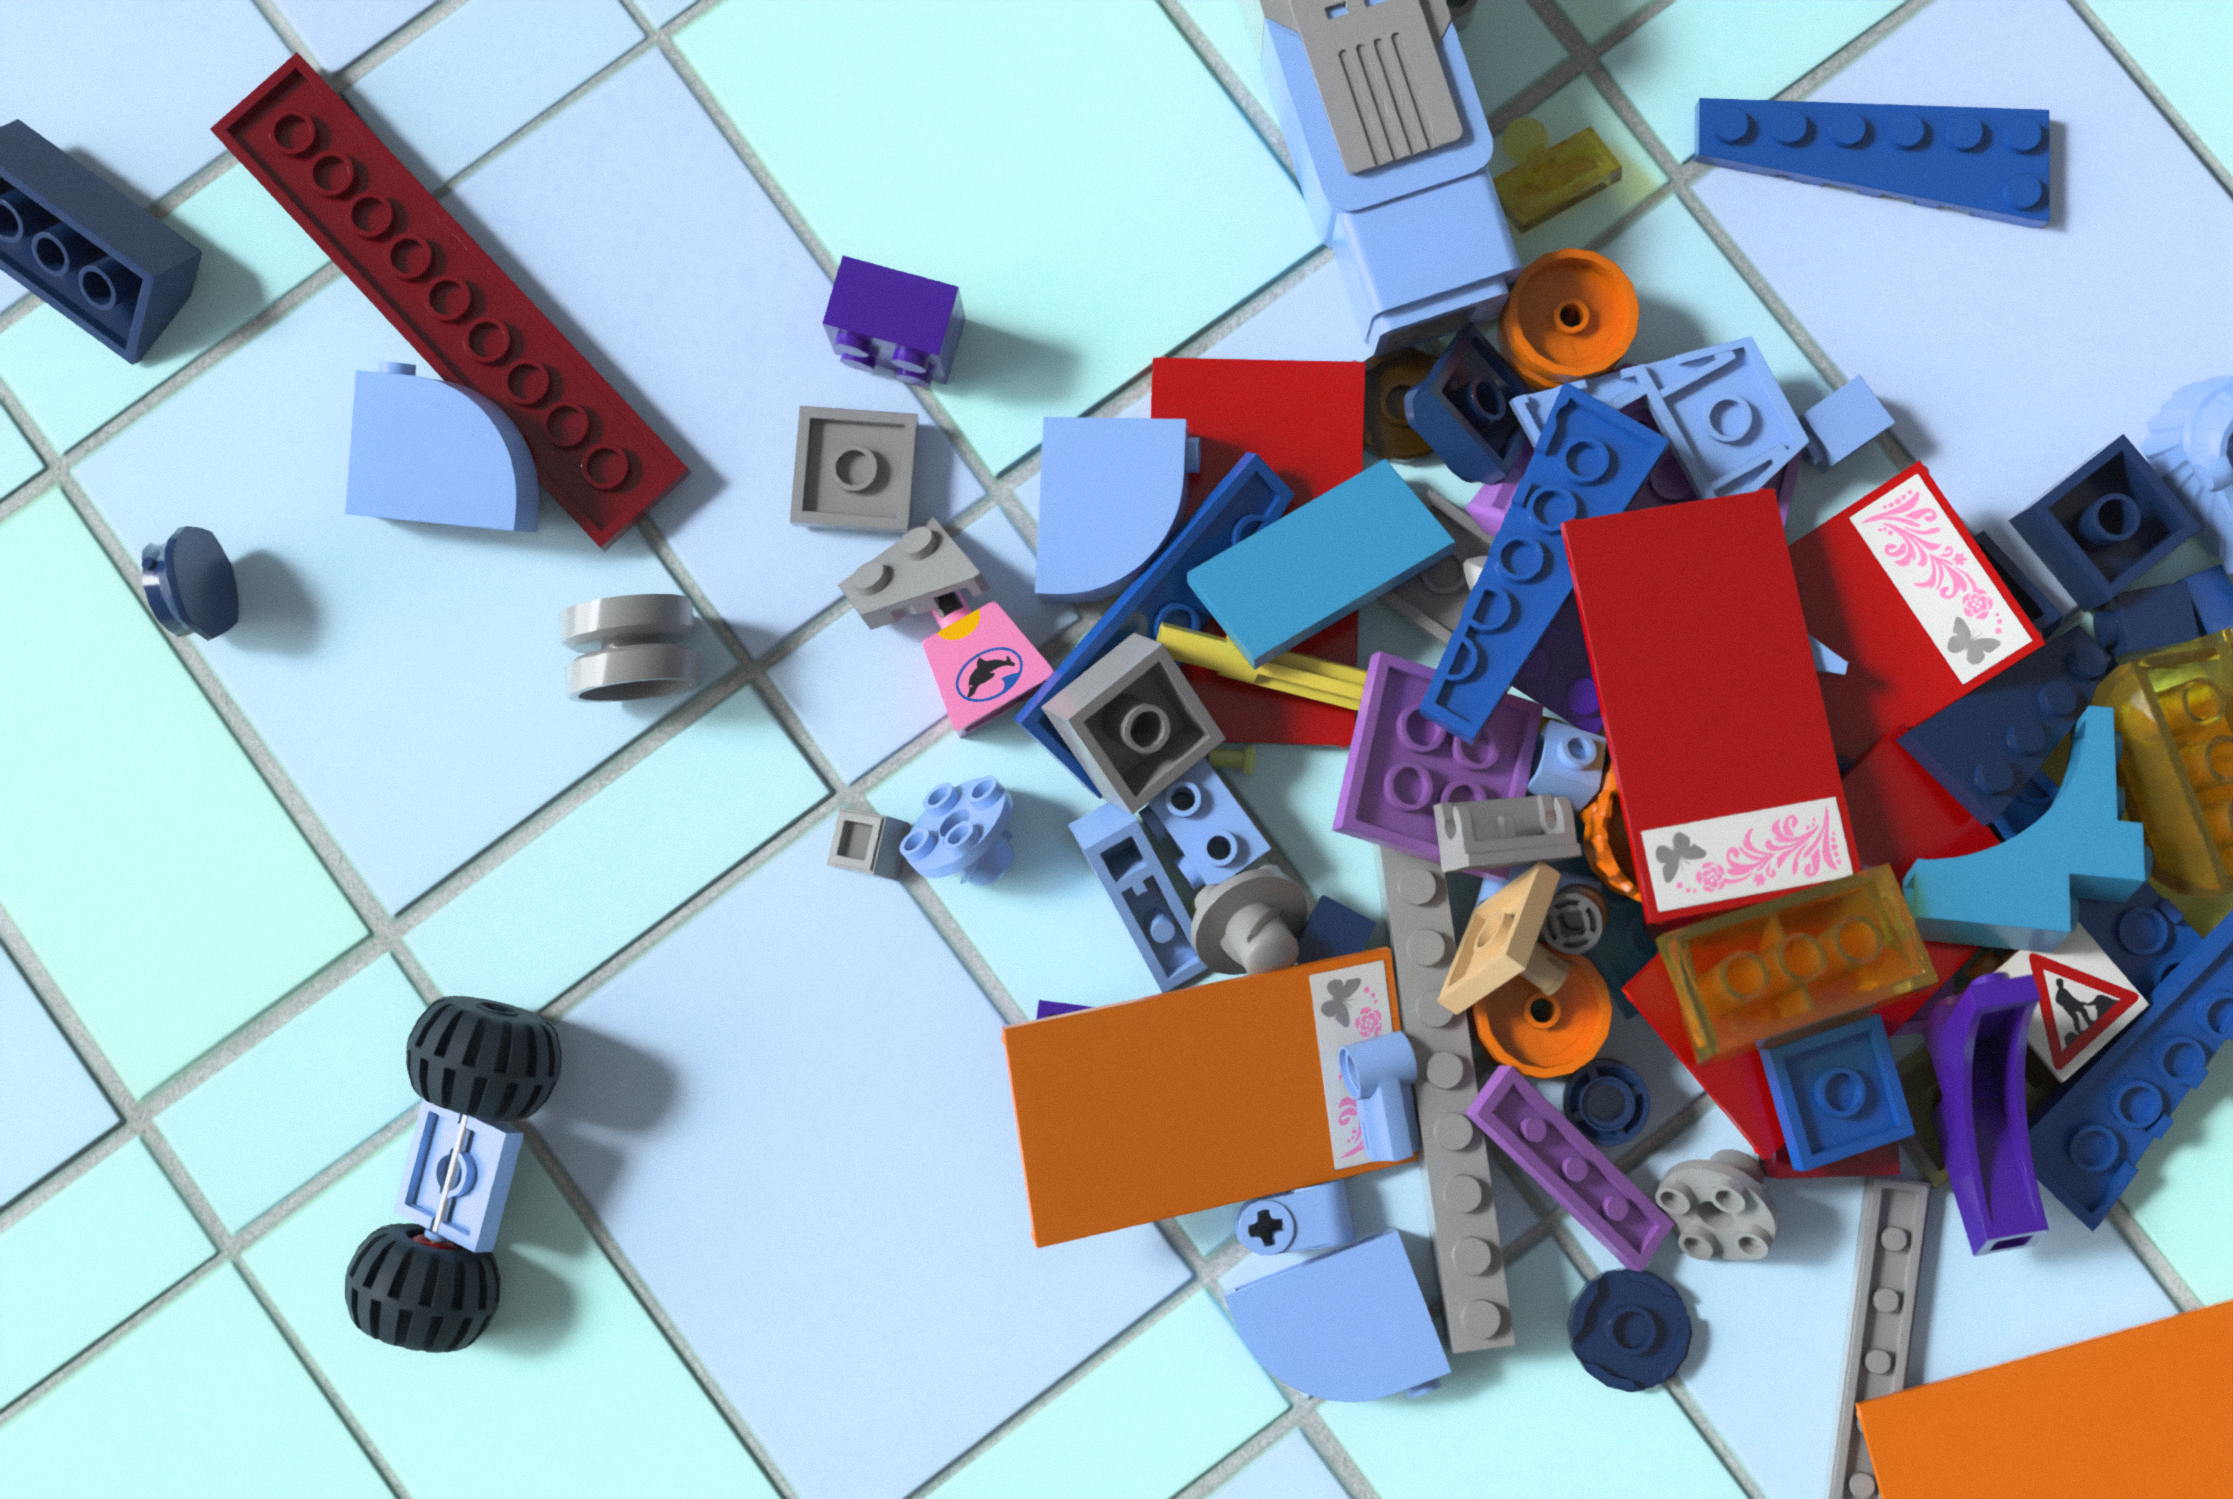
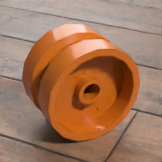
(1563, 290)
(1571, 1036)

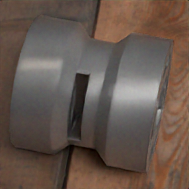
(1579, 908)

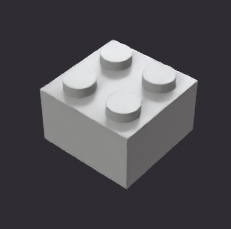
(1133, 722)

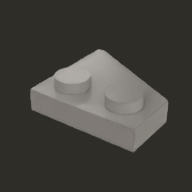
(911, 576)

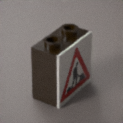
(2080, 1003)

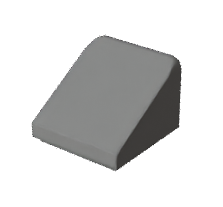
(868, 844)

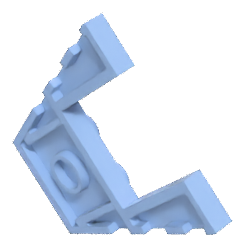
(1712, 404)

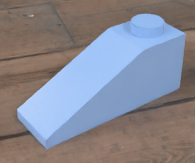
(1139, 893)

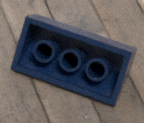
(88, 246)

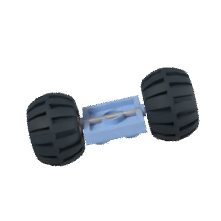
(437, 1279)

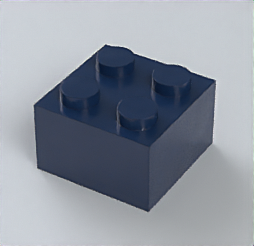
(2105, 524)

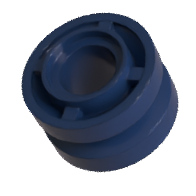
(1626, 1122)

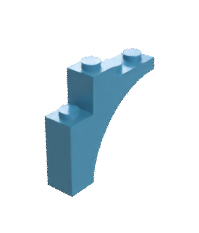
(2030, 885)

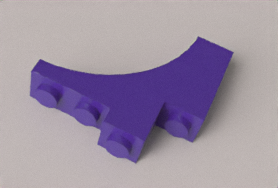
(1982, 1119)

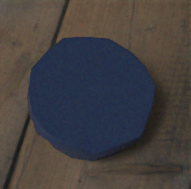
(191, 584)

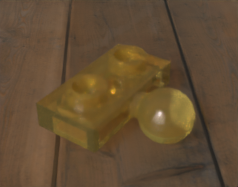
(1552, 177)

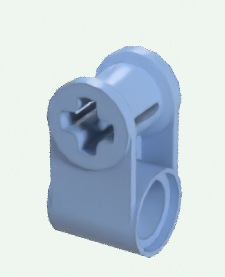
(1306, 1218)

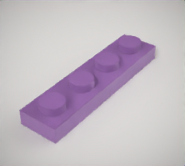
(1569, 1168)

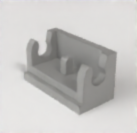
(1505, 832)

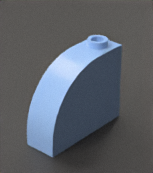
(437, 454)
(1108, 501)
(1343, 1323)

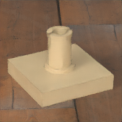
(1504, 943)

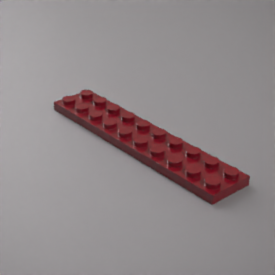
(449, 298)

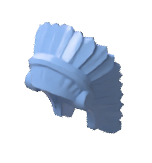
(2194, 457)

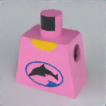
(981, 662)

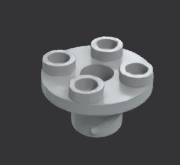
(1249, 922)
(1720, 1207)

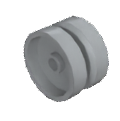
(629, 648)

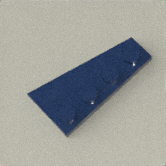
(2008, 727)

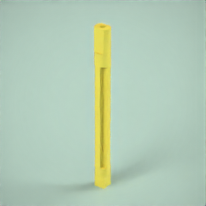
(1288, 672)

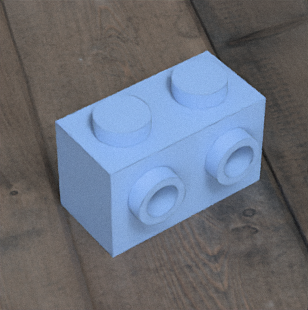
(1210, 820)

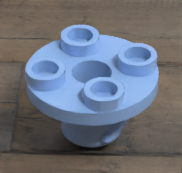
(963, 832)

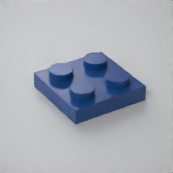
(1837, 1092)

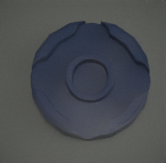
(1629, 1329)

